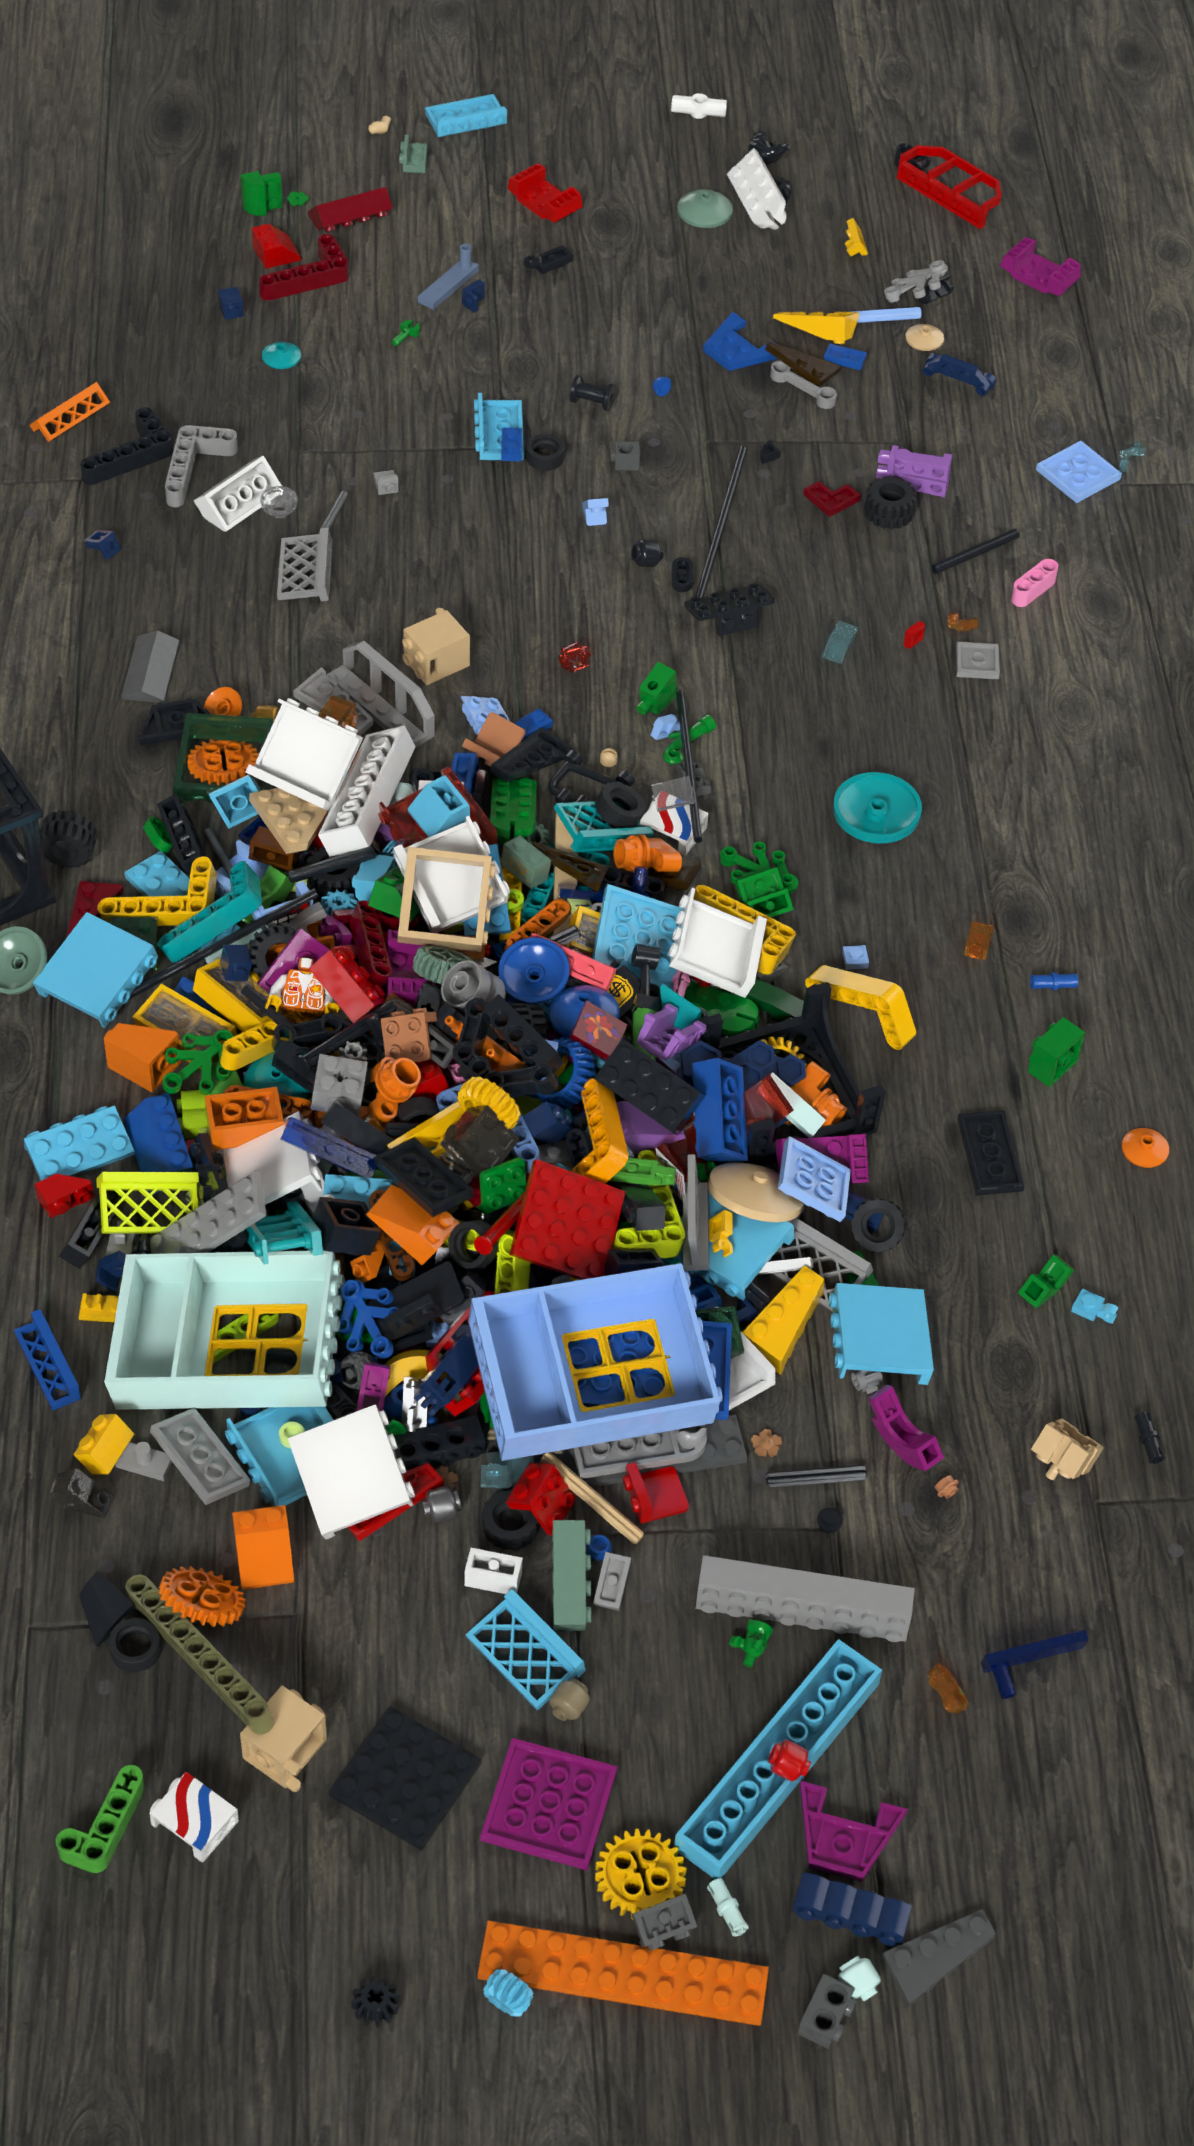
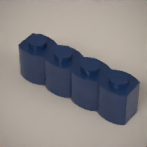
(851, 1908)

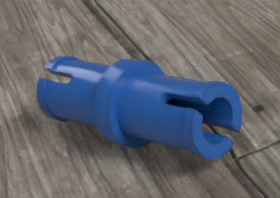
(1054, 981)

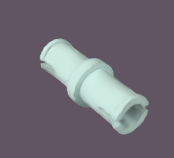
(727, 1907)

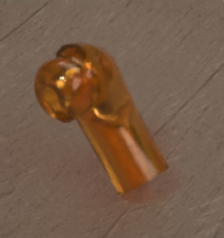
(954, 622)

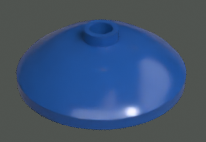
(532, 958)
(567, 1005)

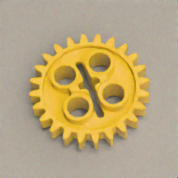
(663, 1867)

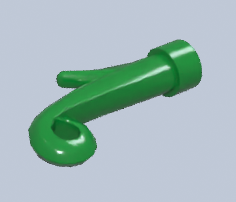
(703, 726)

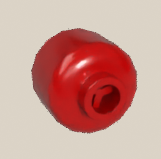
(789, 1760)

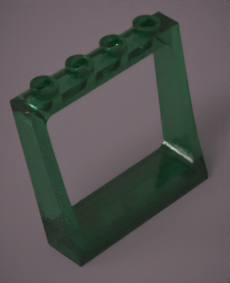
(215, 728)

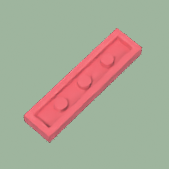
(586, 968)

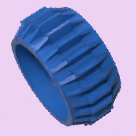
(583, 1071)

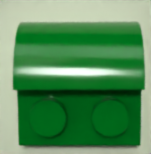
(261, 192)
(764, 893)

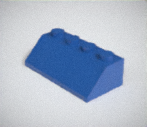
(721, 1114)
(157, 1137)

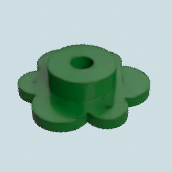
(297, 198)

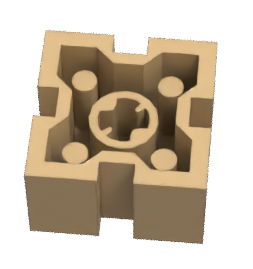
(1067, 1449)

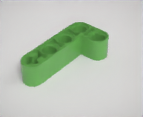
(107, 1818)

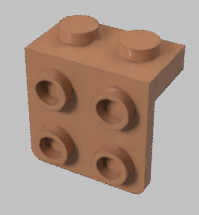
(495, 738)
(408, 1035)

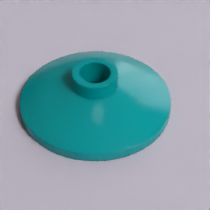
(281, 355)

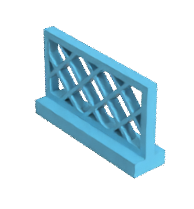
(546, 1639)

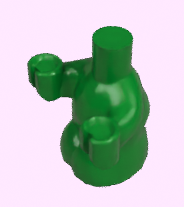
(755, 1641)

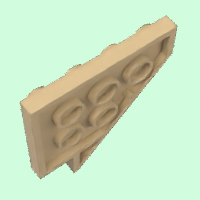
(289, 818)

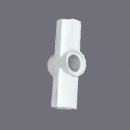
(699, 106)

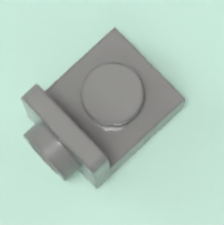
(386, 482)

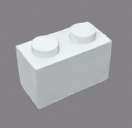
(493, 1571)

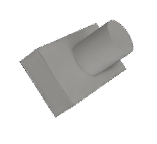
(144, 1461)

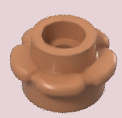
(947, 1487)

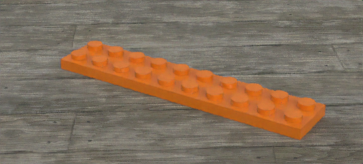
(626, 1973)

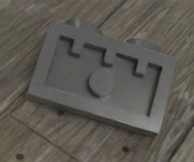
(664, 1921)

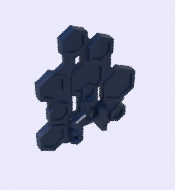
(756, 1062)

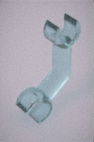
(1136, 450)

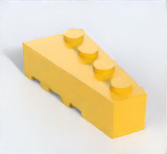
(785, 1318)

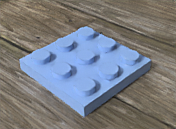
(1078, 471)
(814, 1179)

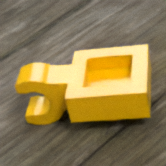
(719, 1229)

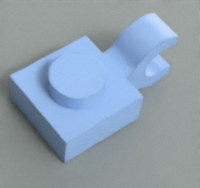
(664, 726)

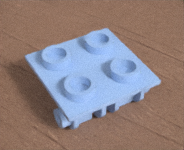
(478, 708)

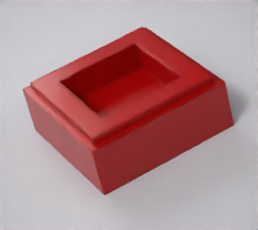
(914, 634)

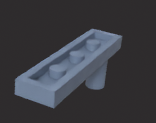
(450, 281)

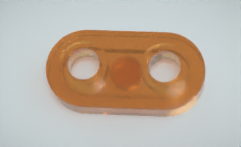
(949, 1690)

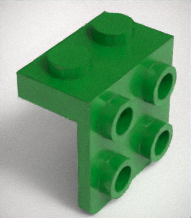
(502, 1185)

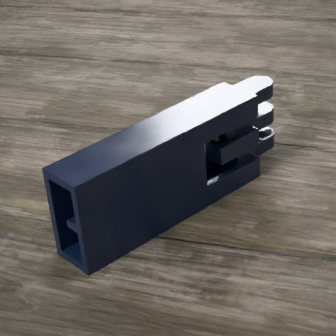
(459, 1363)

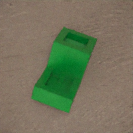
(1048, 1282)

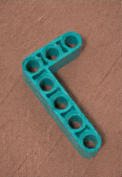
(543, 894)
(217, 917)

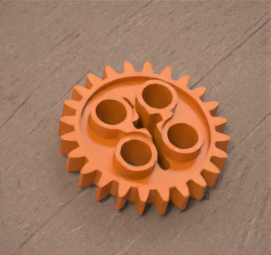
(206, 761)
(202, 1596)

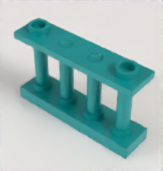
(284, 1232)

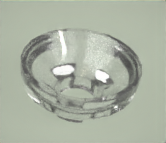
(278, 497)

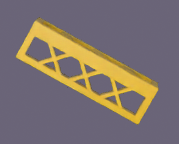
(432, 1130)

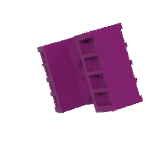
(1038, 271)
(404, 980)
(846, 1150)

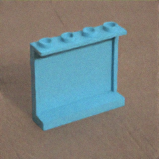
(96, 968)
(752, 1245)
(881, 1330)
(266, 1457)

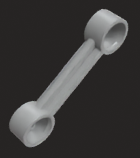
(801, 383)

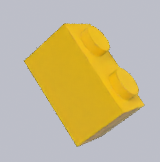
(103, 1444)

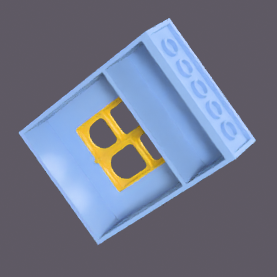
(531, 1376)

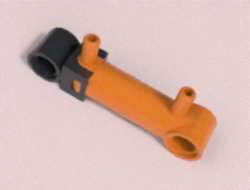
(499, 1058)

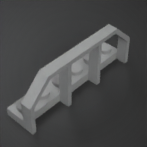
(374, 704)

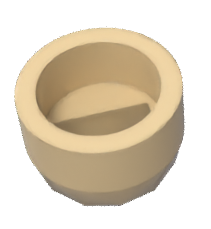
(608, 757)

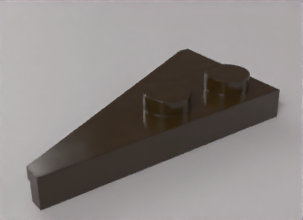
(811, 367)
(580, 868)

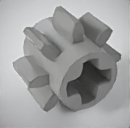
(353, 1051)
(866, 1380)

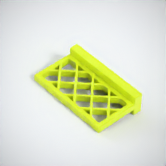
(145, 1182)

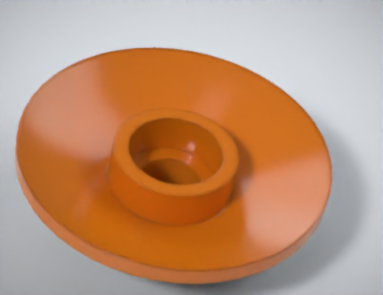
(223, 699)
(1143, 1154)

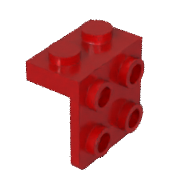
(543, 1493)
(654, 1493)

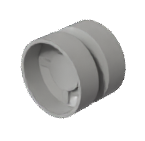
(468, 983)

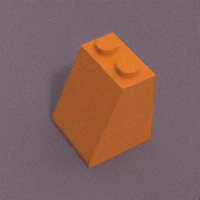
(140, 1053)
(263, 1547)

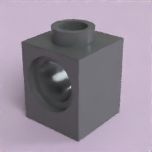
(626, 455)

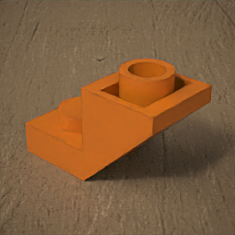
(367, 1266)

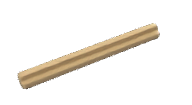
(595, 1500)

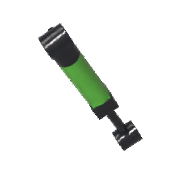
(647, 959)

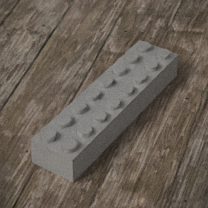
(805, 1598)

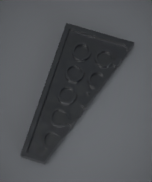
(212, 1184)

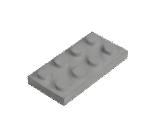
(200, 1456)

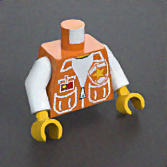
(301, 992)

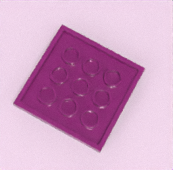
(549, 1804)

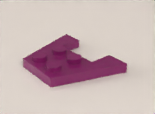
(843, 1844)

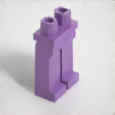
(923, 471)

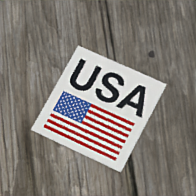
(679, 1186)

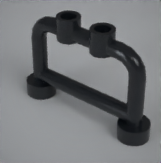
(572, 763)

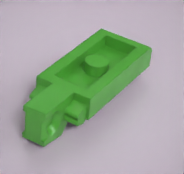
(645, 1172)

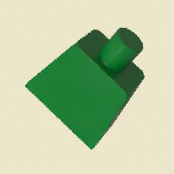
(657, 690)

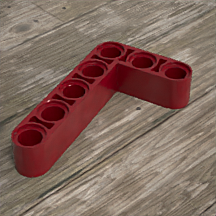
(327, 272)
(367, 929)

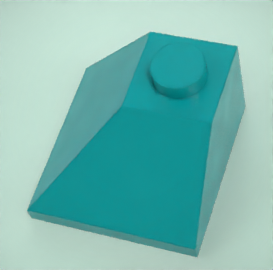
(687, 1012)

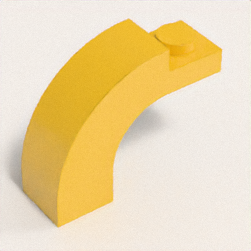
(409, 1364)

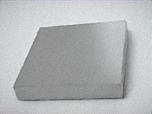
(977, 660)

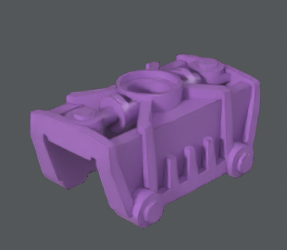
(654, 1034)

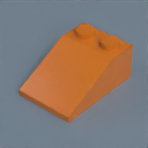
(242, 1116)
(411, 1224)

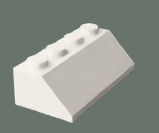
(237, 494)

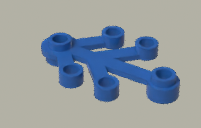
(365, 1317)

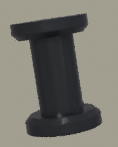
(592, 393)

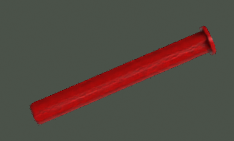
(485, 1243)

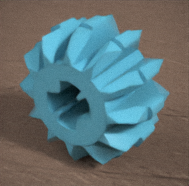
(338, 901)
(508, 1992)

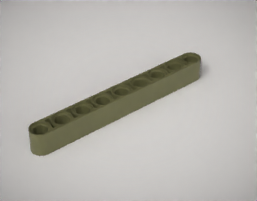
(201, 1656)

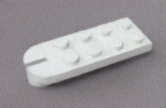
(758, 191)

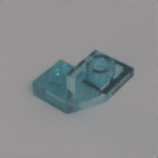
(839, 642)
(503, 1476)

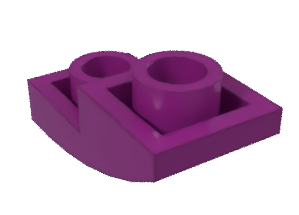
(332, 926)

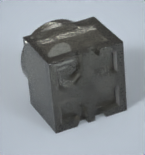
(478, 1140)

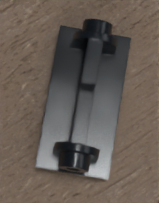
(944, 290)

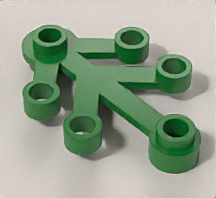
(730, 857)
(200, 1059)

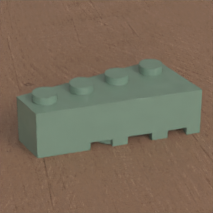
(570, 1575)

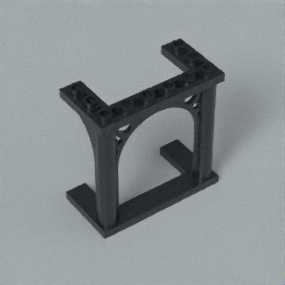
(25, 865)
(862, 1106)

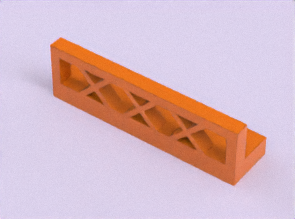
(64, 408)

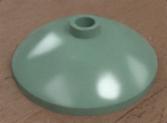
(705, 208)
(18, 946)

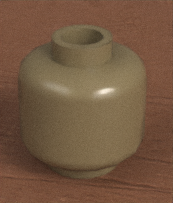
(569, 1700)

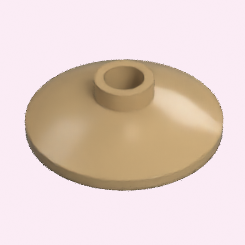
(924, 337)

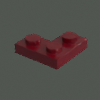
(829, 501)

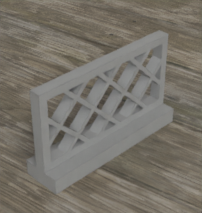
(320, 565)
(695, 1221)
(831, 1251)

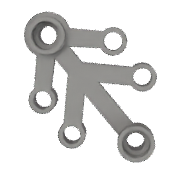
(913, 279)

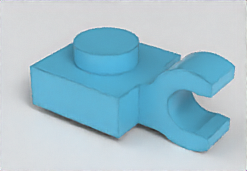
(1092, 1306)

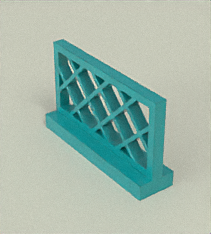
(588, 838)

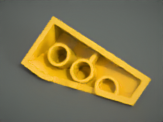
(833, 326)

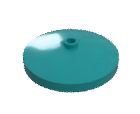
(877, 807)

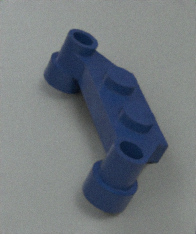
(959, 370)

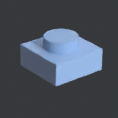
(855, 957)

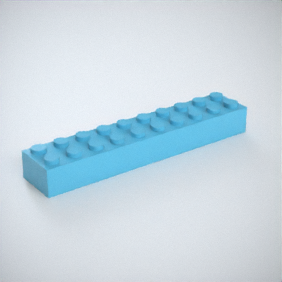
(750, 1790)

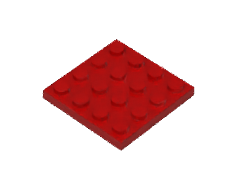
(566, 1222)

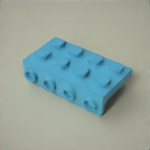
(466, 115)
(491, 418)
(79, 1144)

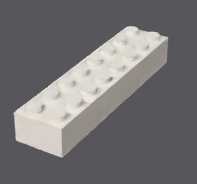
(370, 780)

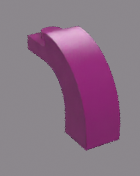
(373, 1386)
(900, 1434)

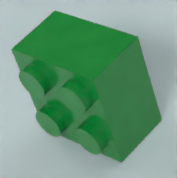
(1055, 1051)

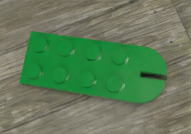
(513, 807)
(736, 1011)

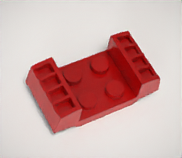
(541, 196)

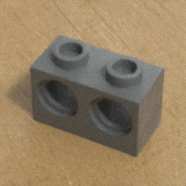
(823, 2010)

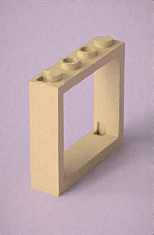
(442, 940)

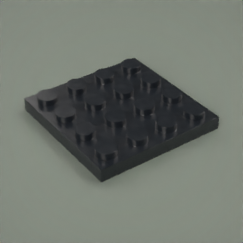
(405, 1778)

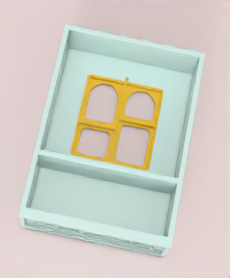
(171, 1322)

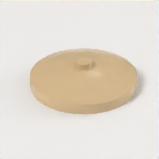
(752, 1192)

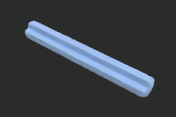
(889, 314)

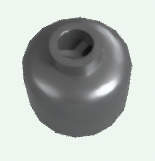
(442, 1503)

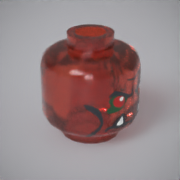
(574, 657)

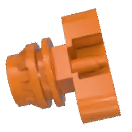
(646, 852)
(395, 1084)
(823, 1102)

